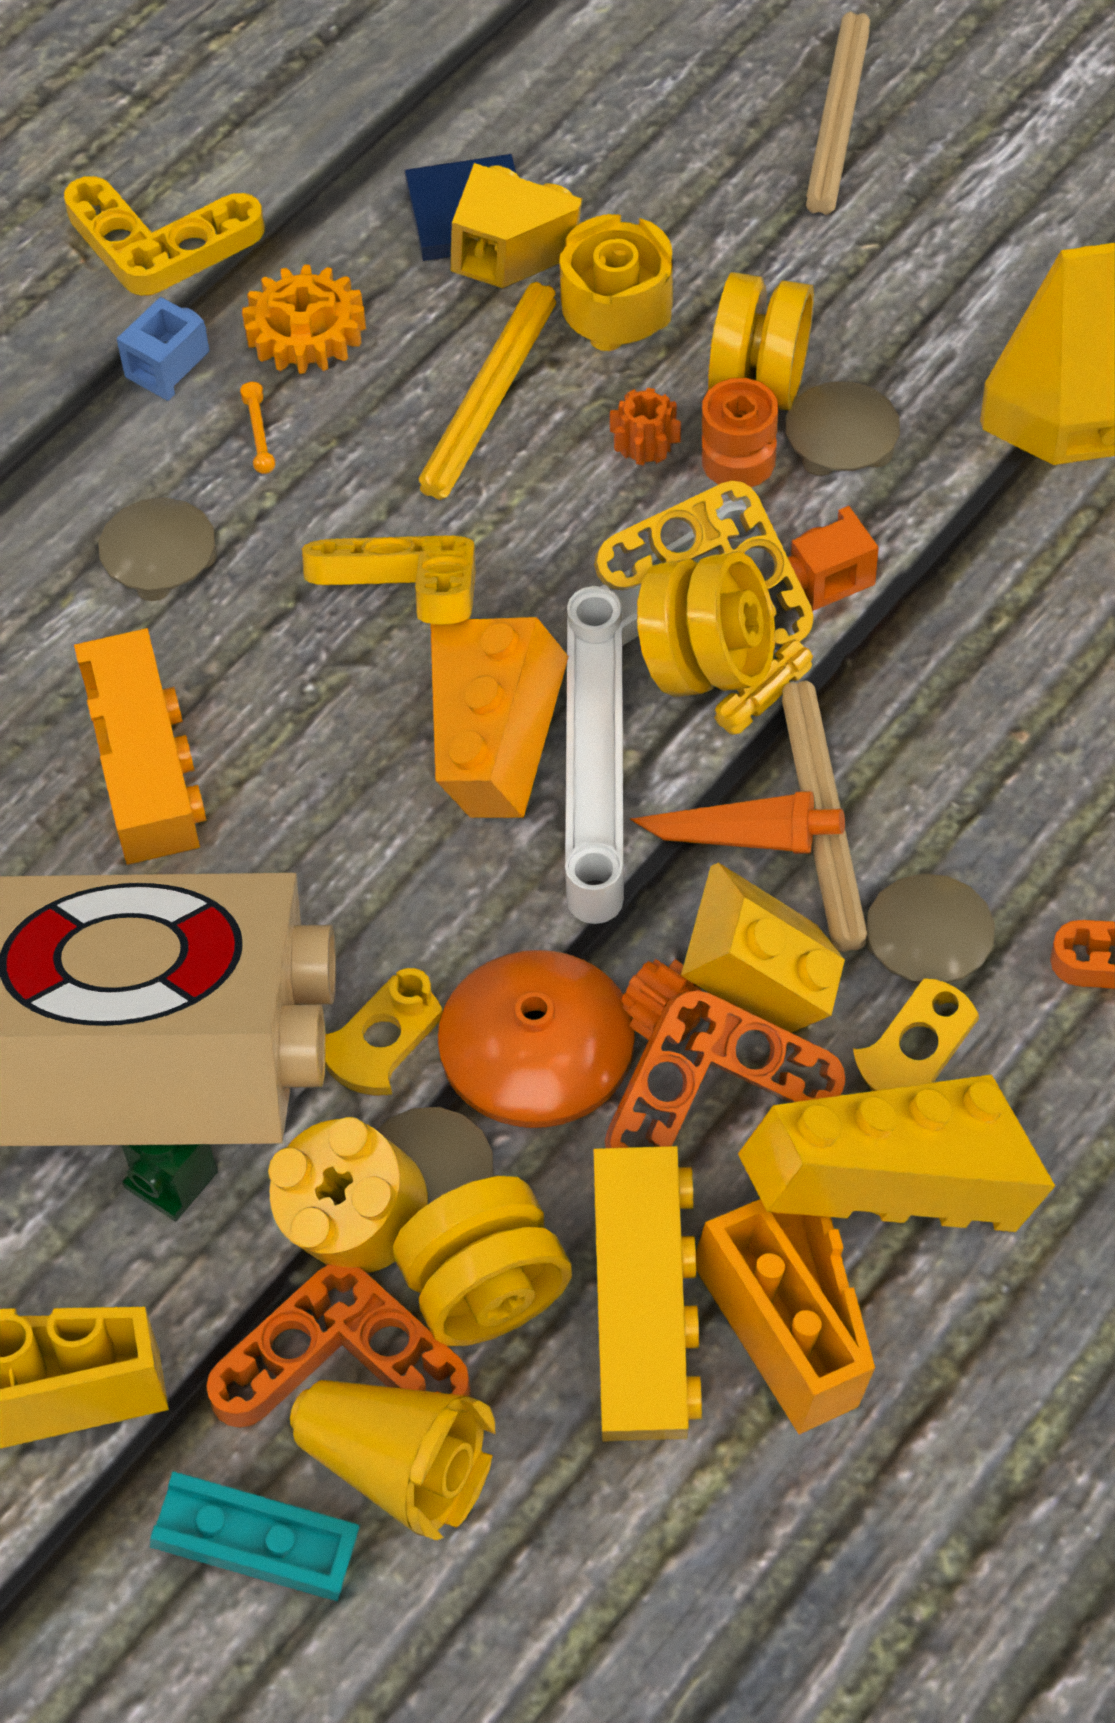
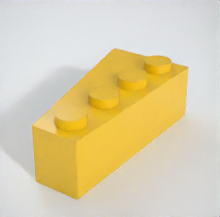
(76, 1371)

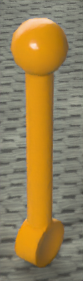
(252, 396)

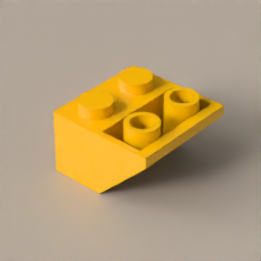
(509, 226)

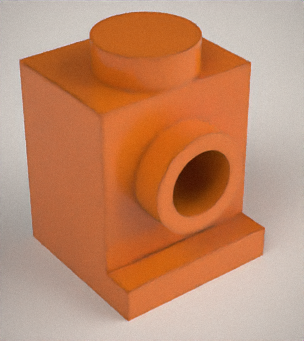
(835, 560)

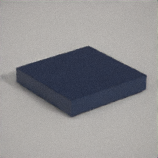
(435, 197)

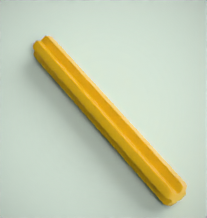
(487, 391)

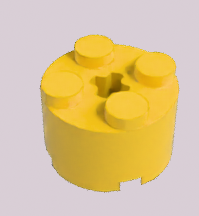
(616, 280)
(345, 1193)

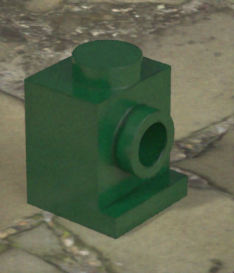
(169, 1175)

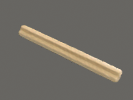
(838, 113)
(830, 851)

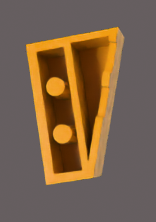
(492, 710)
(138, 748)
(790, 1308)

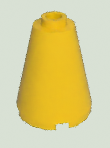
(399, 1448)

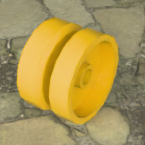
(767, 341)
(706, 624)
(481, 1260)

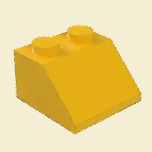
(761, 954)

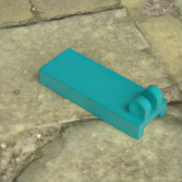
(254, 1536)

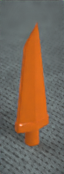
(765, 823)

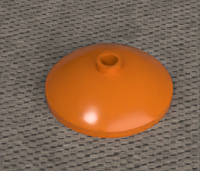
(542, 1067)

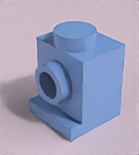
(162, 347)

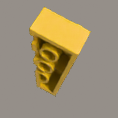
(899, 1154)
(641, 1294)

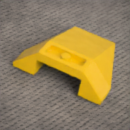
(1058, 369)

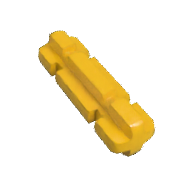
(736, 709)

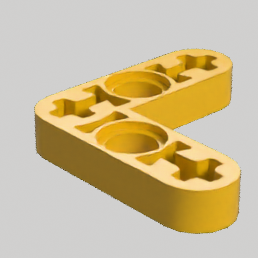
(234, 217)
(708, 535)
(436, 564)

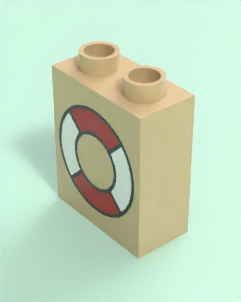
(158, 1008)

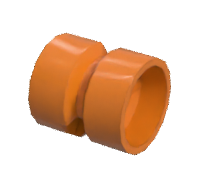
(739, 431)

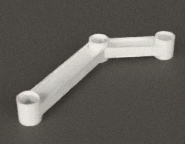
(597, 628)

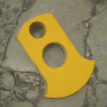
(885, 1064)
(369, 1067)

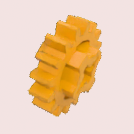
(304, 319)

